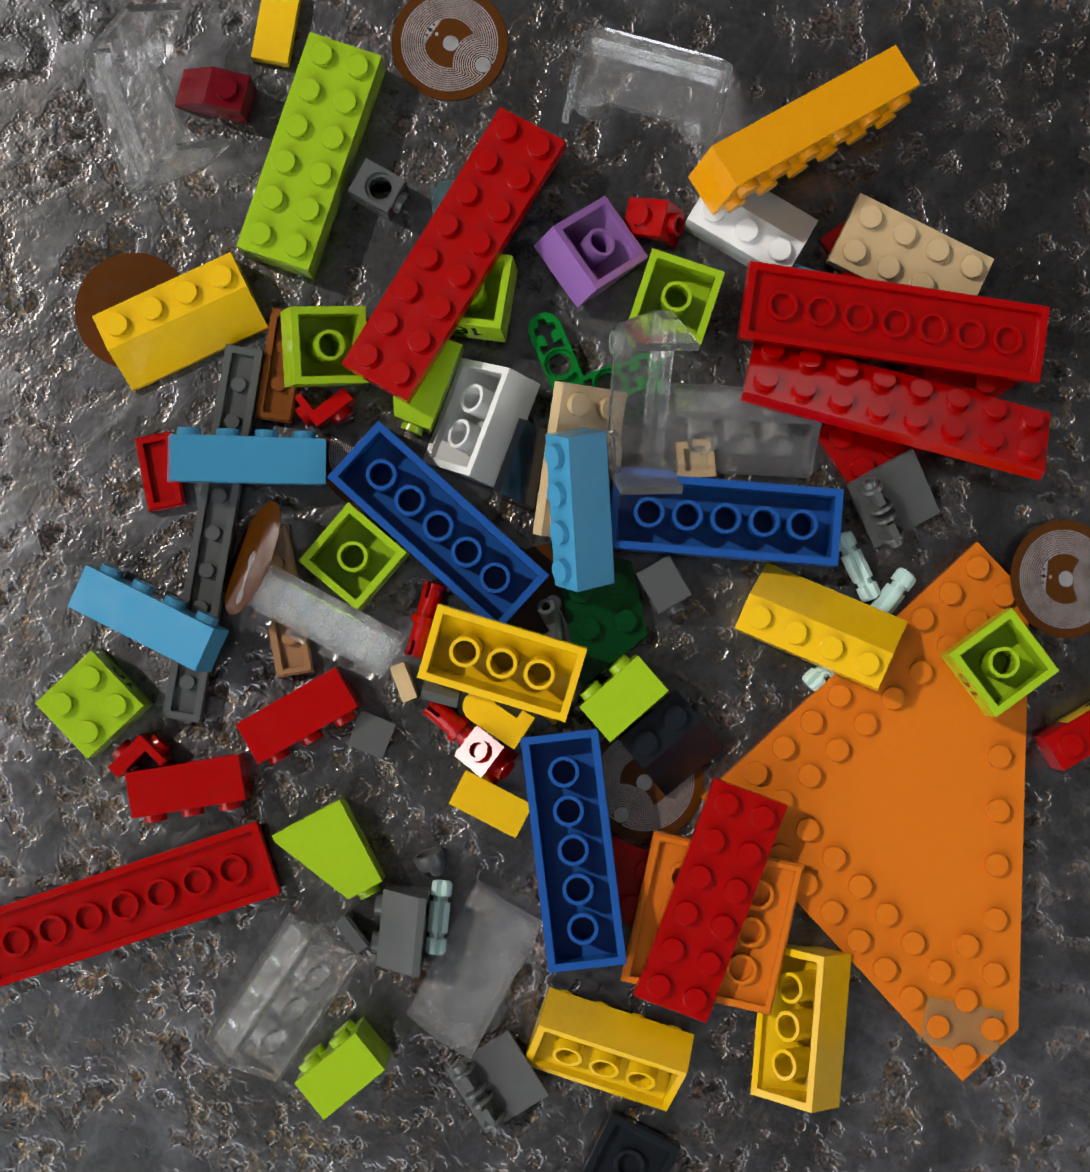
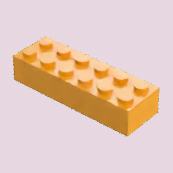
(804, 131)

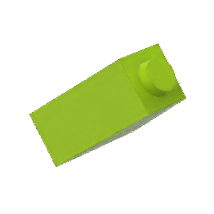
(429, 400)
(334, 849)

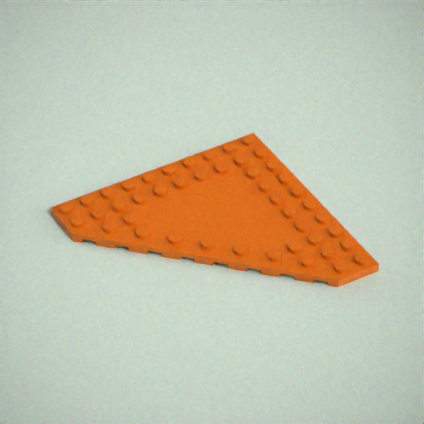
(912, 816)

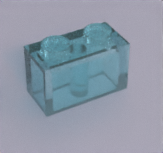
(964, 1026)

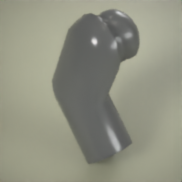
(552, 618)

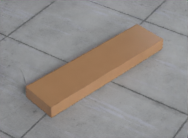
(288, 655)

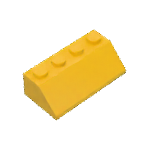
(181, 321)
(821, 626)
(502, 662)
(804, 1037)
(609, 1049)

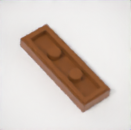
(274, 400)

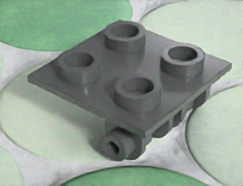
(893, 499)
(497, 1082)

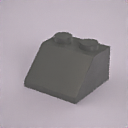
(402, 928)

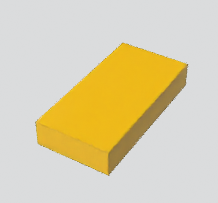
(275, 32)
(490, 803)

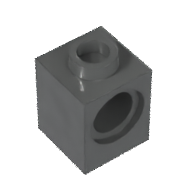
(368, 179)
(664, 586)

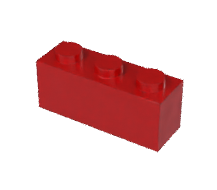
(299, 716)
(188, 787)

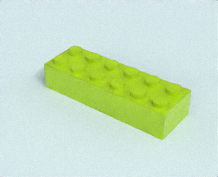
(311, 155)

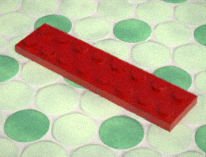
(454, 255)
(893, 322)
(899, 408)
(135, 902)

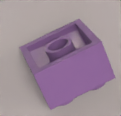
(590, 251)

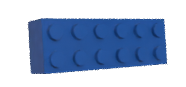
(732, 522)
(437, 525)
(573, 851)

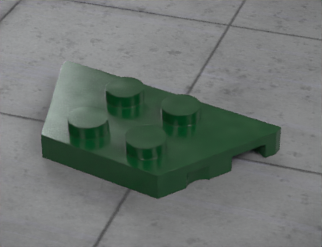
(605, 619)

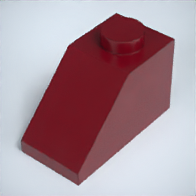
(217, 93)

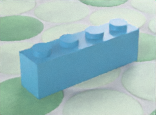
(246, 458)
(580, 508)
(148, 617)

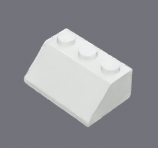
(758, 231)
(479, 420)

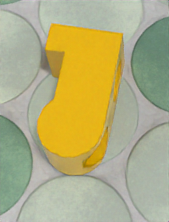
(497, 719)

